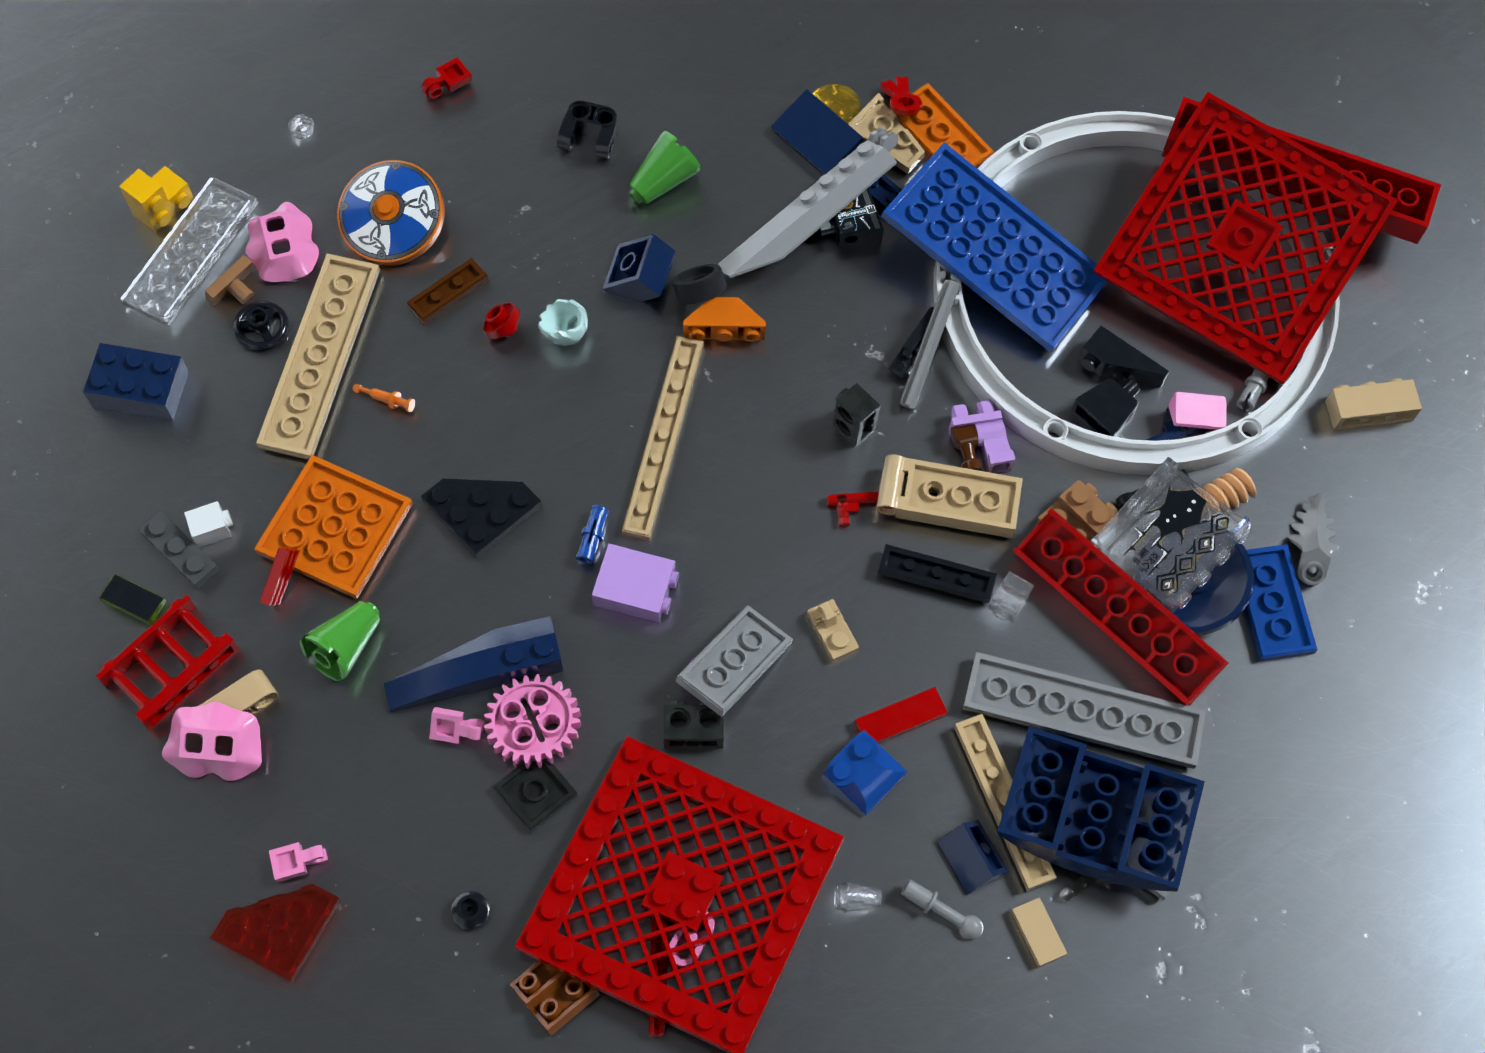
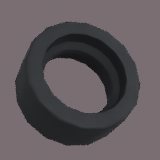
(699, 284)

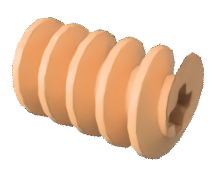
(1232, 488)

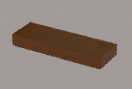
(447, 291)

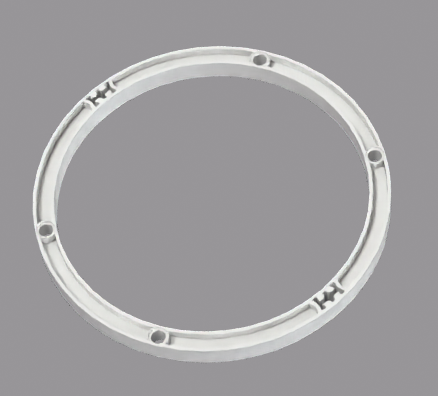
(1087, 446)

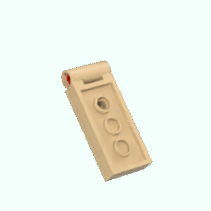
(963, 500)

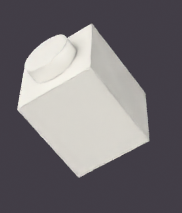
(209, 524)

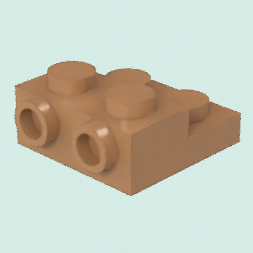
(1083, 509)

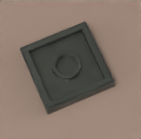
(535, 793)

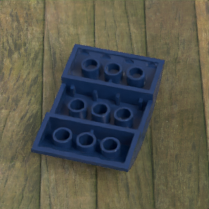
(1100, 813)

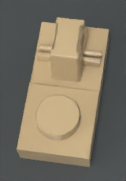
(833, 630)

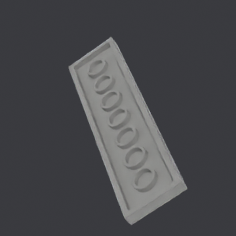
(1085, 710)

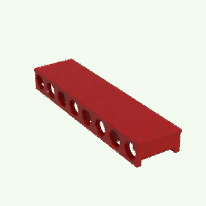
(1121, 607)

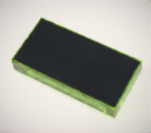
(132, 599)

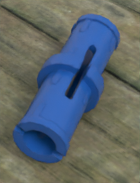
(592, 534)

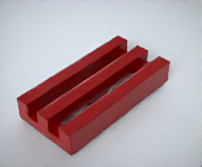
(279, 576)

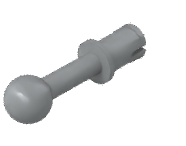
(969, 926)

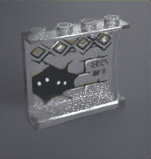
(1171, 535)

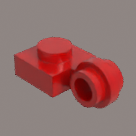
(451, 74)

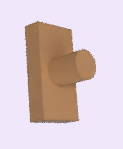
(231, 283)

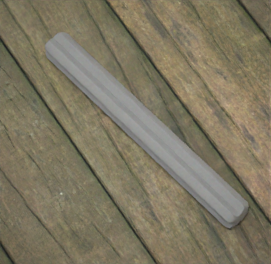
(929, 344)

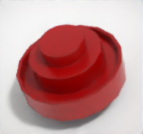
(501, 321)

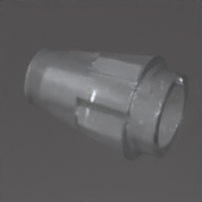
(856, 897)

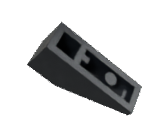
(1117, 359)

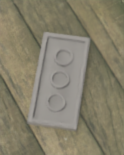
(734, 660)

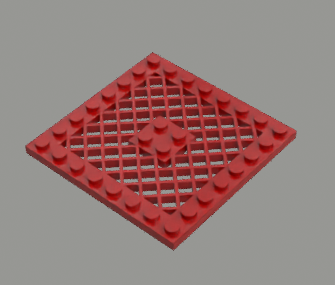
(1245, 237)
(681, 895)

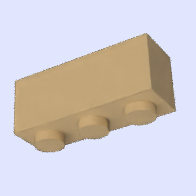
(1373, 404)

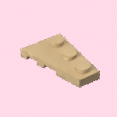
(877, 114)

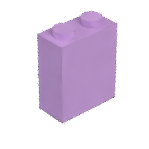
(635, 583)

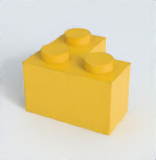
(156, 198)

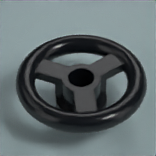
(254, 314)

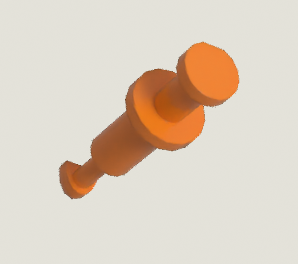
(392, 399)

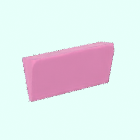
(1198, 410)

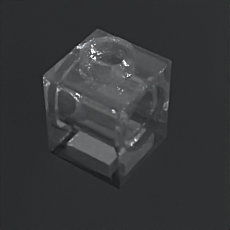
(1010, 597)

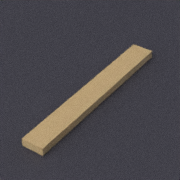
(662, 438)

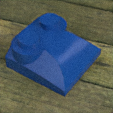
(864, 772)

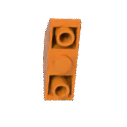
(724, 320)

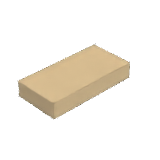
(1039, 932)

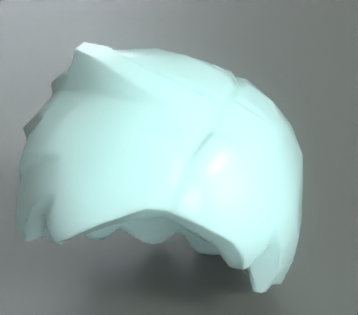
(564, 322)

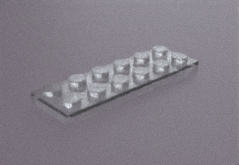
(189, 251)

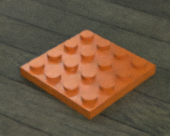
(336, 524)

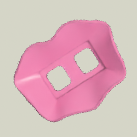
(288, 265)
(211, 721)

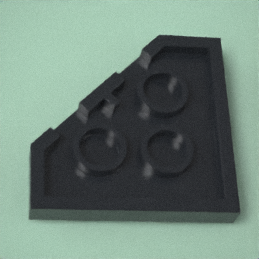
(481, 509)

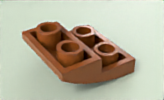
(552, 995)

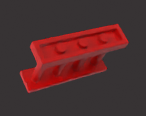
(174, 689)

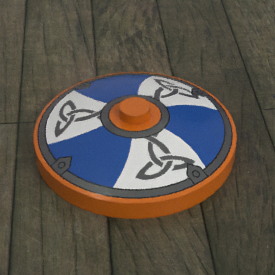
(390, 212)

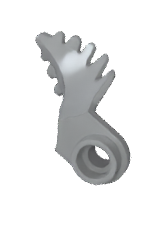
(1314, 539)

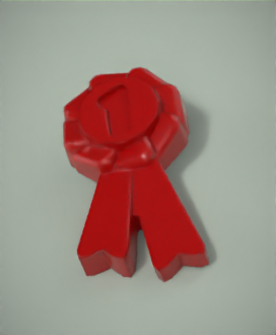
(902, 101)

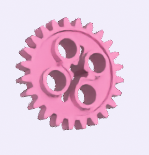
(506, 731)

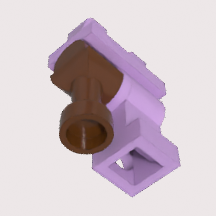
(982, 431)

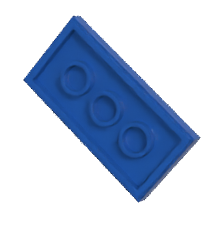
(1277, 607)

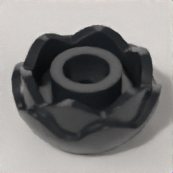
(473, 919)

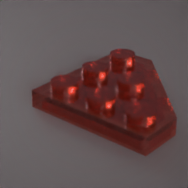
(278, 929)

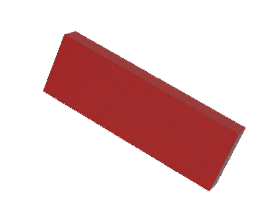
(903, 716)

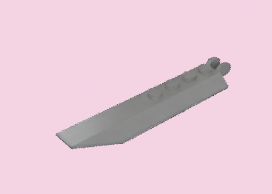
(814, 206)

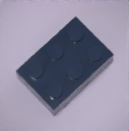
(136, 381)

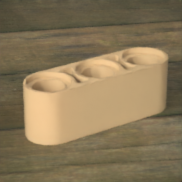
(247, 694)

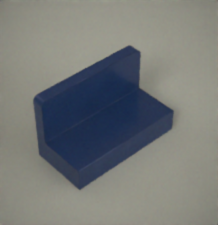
(972, 856)

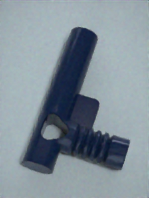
(1172, 432)

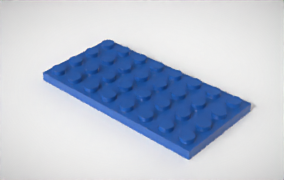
(995, 246)

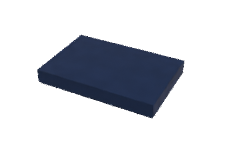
(816, 132)

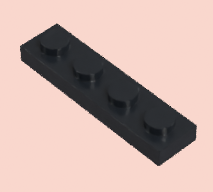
(937, 573)

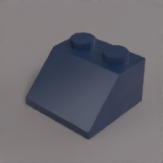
(640, 268)

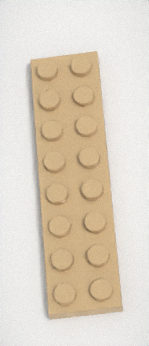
(318, 357)

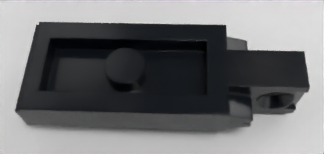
(902, 363)

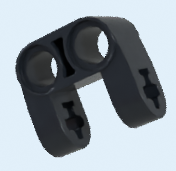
(590, 126)

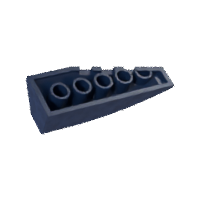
(480, 665)

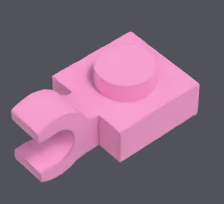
(449, 726)
(291, 860)

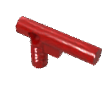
(851, 504)

